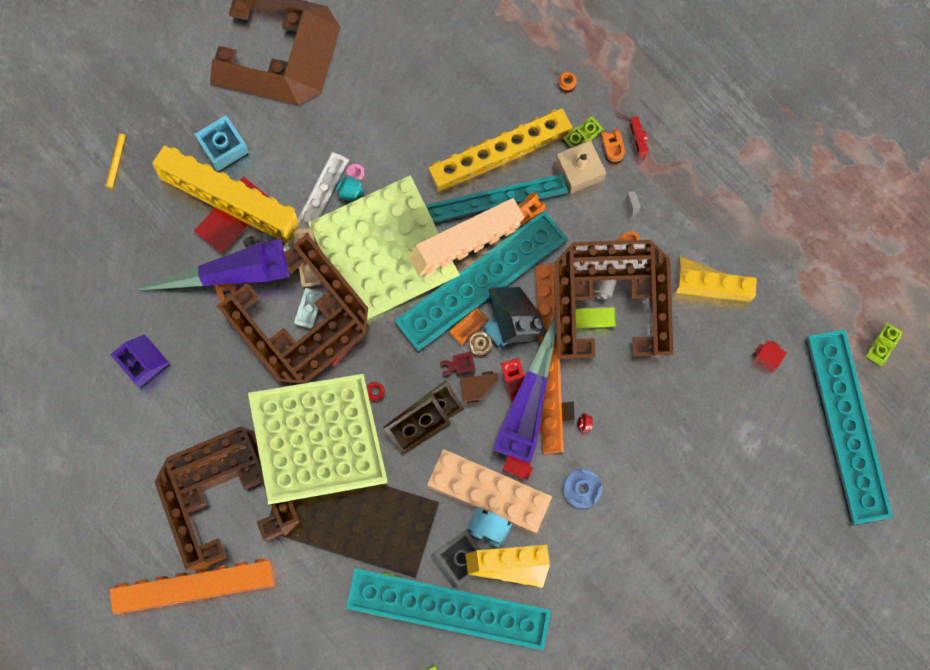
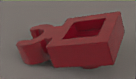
(462, 363)

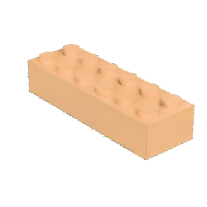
(466, 237)
(489, 490)

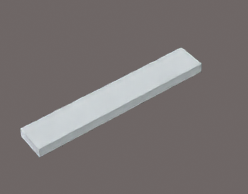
(321, 192)

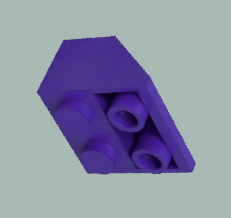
(139, 359)

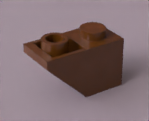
(476, 388)

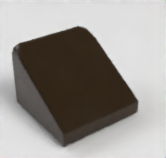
(568, 412)

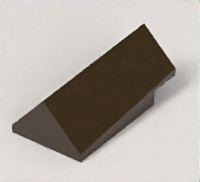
(424, 417)

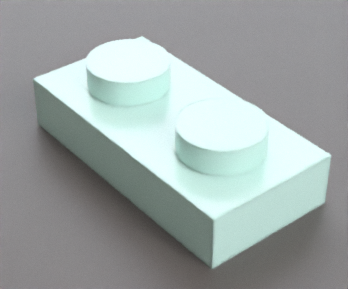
(308, 310)

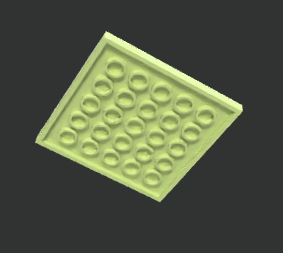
(372, 245)
(316, 438)

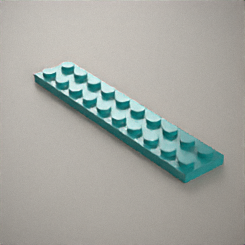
(470, 289)
(849, 427)
(448, 609)

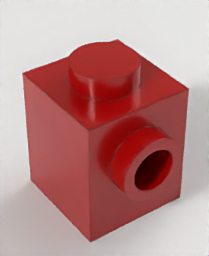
(769, 355)
(517, 468)

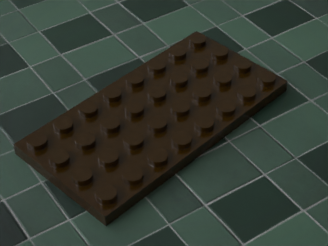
(367, 525)

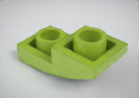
(585, 132)
(595, 317)
(884, 344)

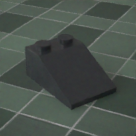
(516, 315)

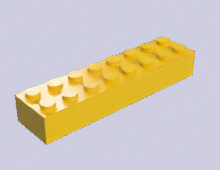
(226, 194)

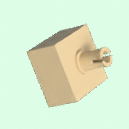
(580, 167)

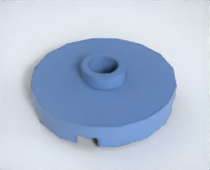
(584, 478)

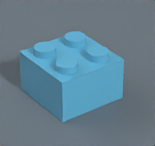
(221, 143)

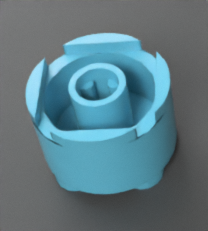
(488, 527)

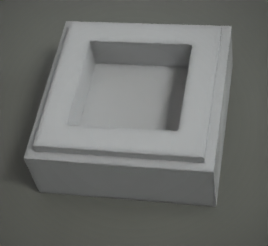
(633, 203)

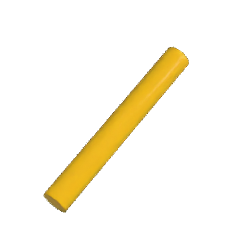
(115, 160)

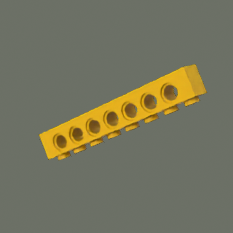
(495, 158)

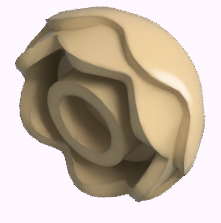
(480, 349)

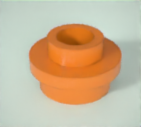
(567, 76)

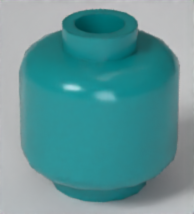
(349, 188)

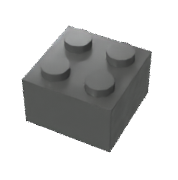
(452, 558)

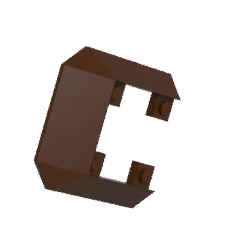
(308, 62)
(630, 260)
(307, 357)
(201, 468)

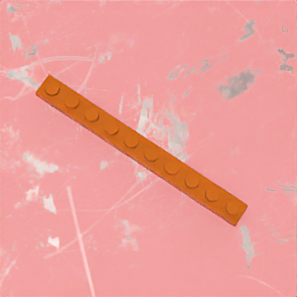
(552, 405)

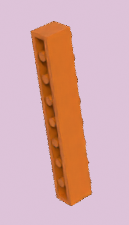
(192, 587)

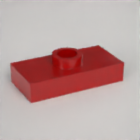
(639, 137)

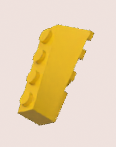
(708, 282)
(517, 564)

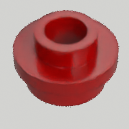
(375, 385)
(585, 422)

